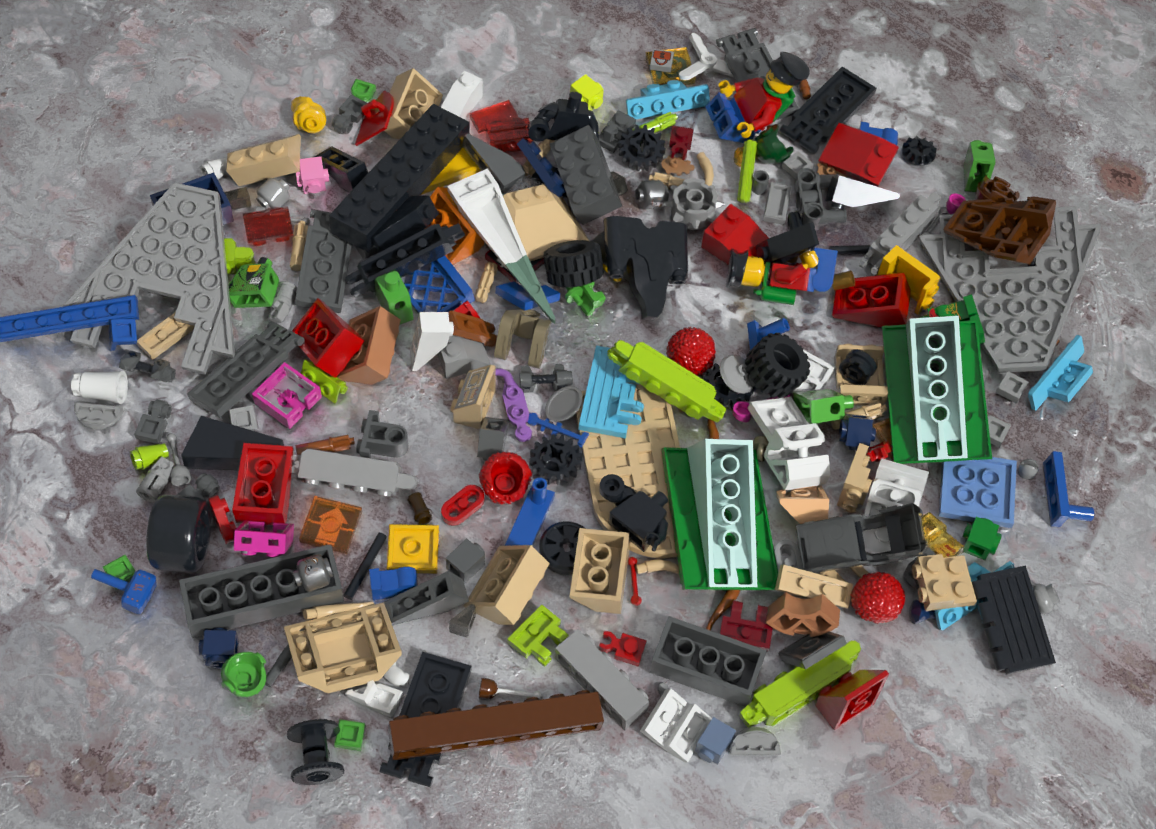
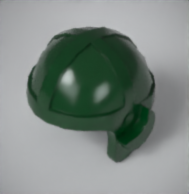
(770, 148)

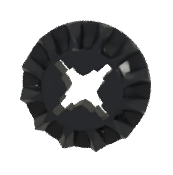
(913, 155)

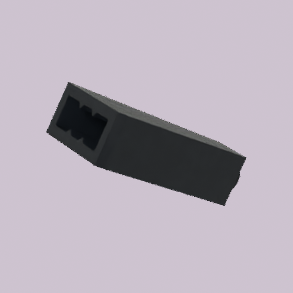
(220, 445)

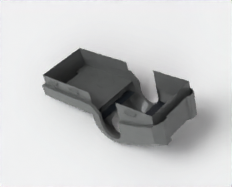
(840, 541)

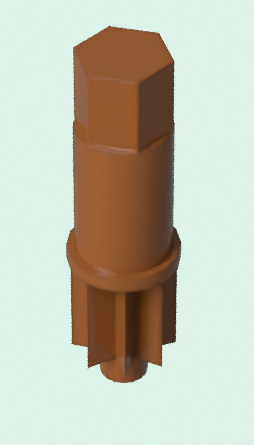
(331, 445)

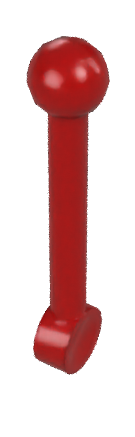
(635, 599)

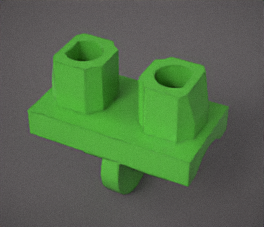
(585, 298)

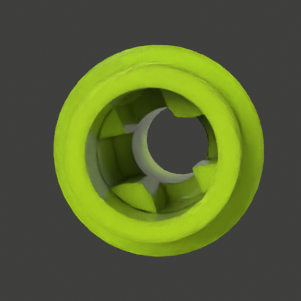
(148, 455)

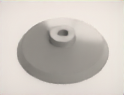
(734, 374)
(563, 403)

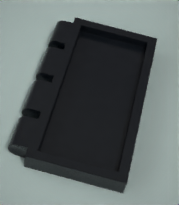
(1014, 620)

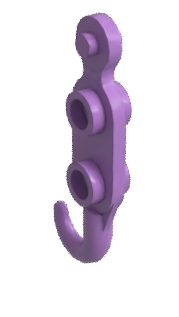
(515, 406)

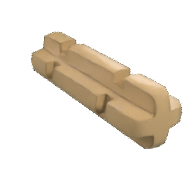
(485, 282)

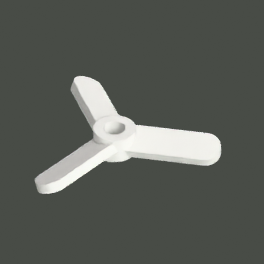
(707, 62)

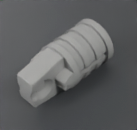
(282, 301)
(155, 480)

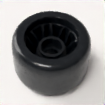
(178, 533)

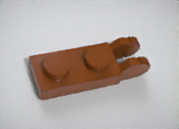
(473, 328)

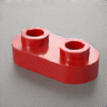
(460, 505)
(219, 509)

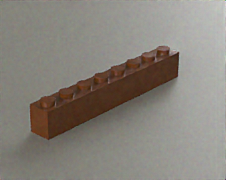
(494, 725)

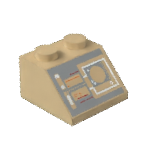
(474, 397)

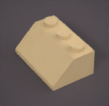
(411, 100)
(265, 160)
(600, 569)
(508, 583)

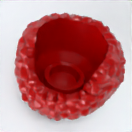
(692, 350)
(505, 477)
(878, 597)

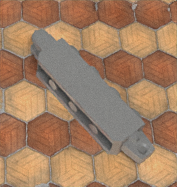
(902, 230)
(351, 470)

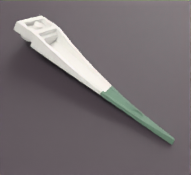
(486, 211)

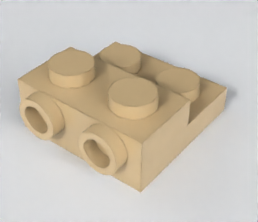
(857, 481)
(943, 582)

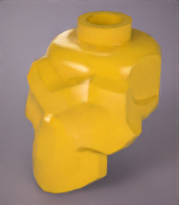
(308, 115)

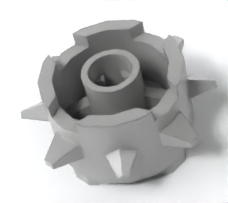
(694, 203)

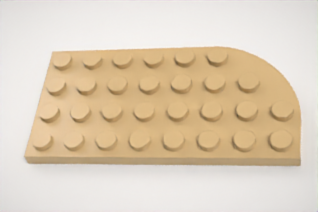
(635, 460)

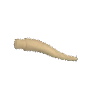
(707, 168)
(656, 565)
(326, 610)

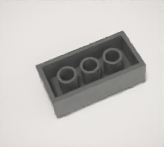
(585, 175)
(707, 661)

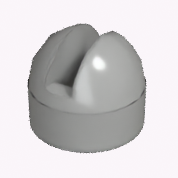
(1028, 469)

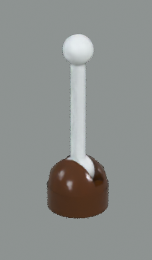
(489, 689)

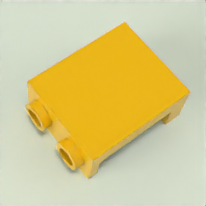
(920, 278)

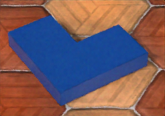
(519, 297)

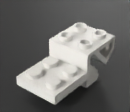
(788, 443)
(892, 486)

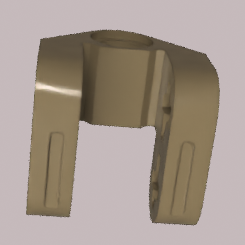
(524, 324)

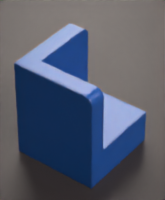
(122, 332)

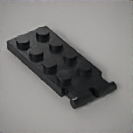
(827, 107)
(434, 688)

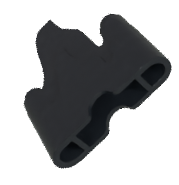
(650, 256)

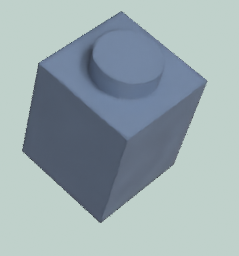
(714, 741)

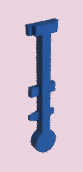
(534, 420)

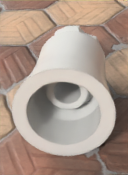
(101, 385)

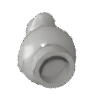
(1046, 597)

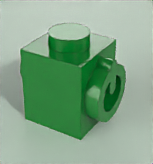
(981, 538)

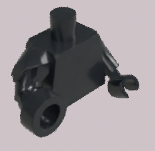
(562, 118)
(636, 512)

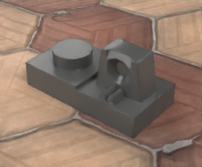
(611, 134)

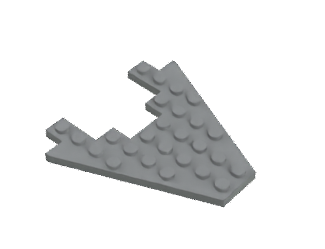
(175, 254)
(1020, 305)

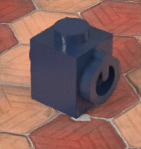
(856, 430)
(218, 646)

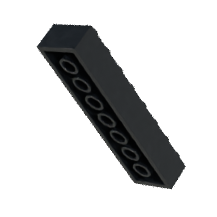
(400, 174)

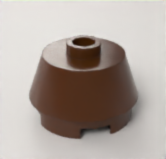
(995, 189)

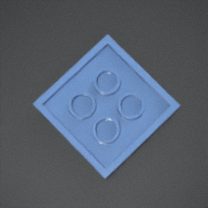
(979, 490)

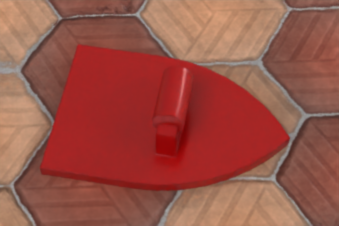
(376, 117)

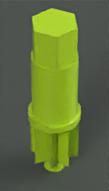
(661, 122)

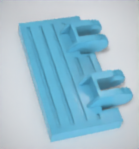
(606, 396)

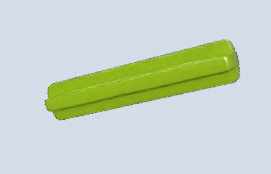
(747, 171)

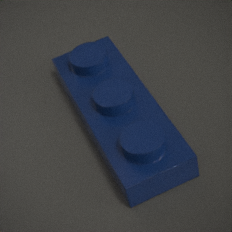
(542, 167)

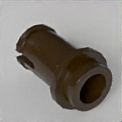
(421, 513)

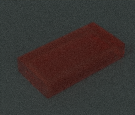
(502, 112)

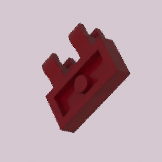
(751, 632)

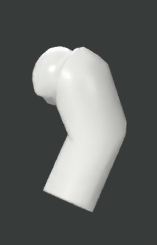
(397, 676)

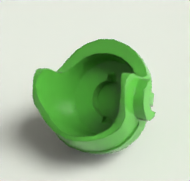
(244, 674)

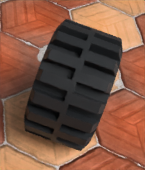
(573, 263)
(777, 365)

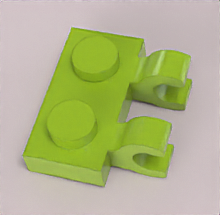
(532, 633)

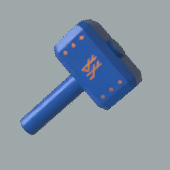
(136, 592)

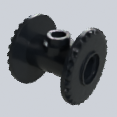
(314, 737)

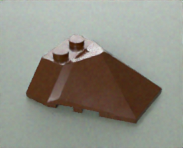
(1004, 229)

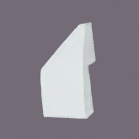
(377, 698)

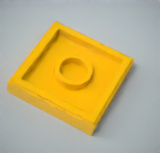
(413, 547)

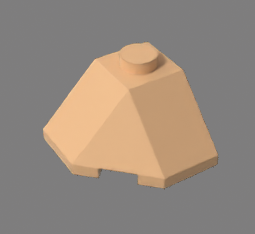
(805, 503)

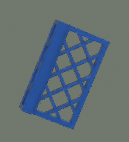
(451, 278)

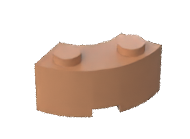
(803, 616)

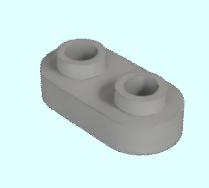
(792, 550)

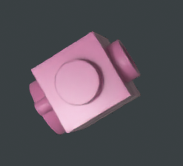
(312, 175)

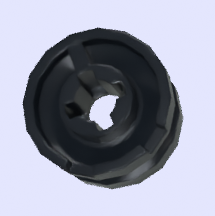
(857, 367)

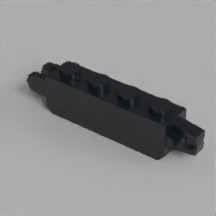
(406, 256)

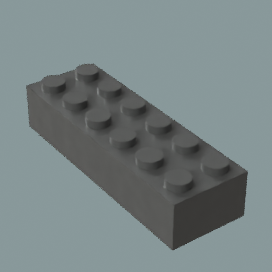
(254, 593)

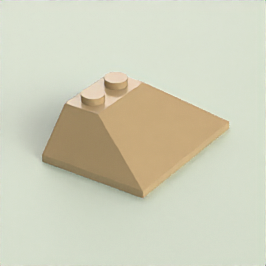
(542, 220)
(344, 648)

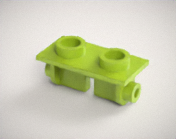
(329, 386)

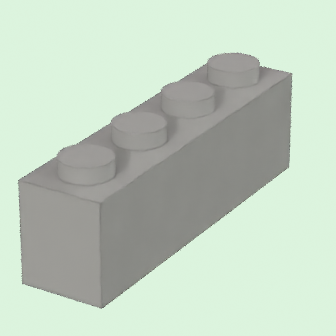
(598, 674)

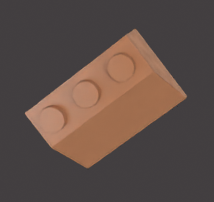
(373, 360)

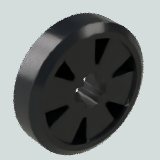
(552, 546)

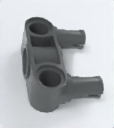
(810, 199)

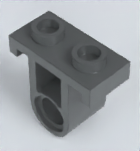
(379, 437)

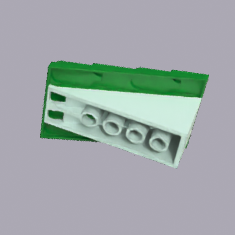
(938, 412)
(719, 516)

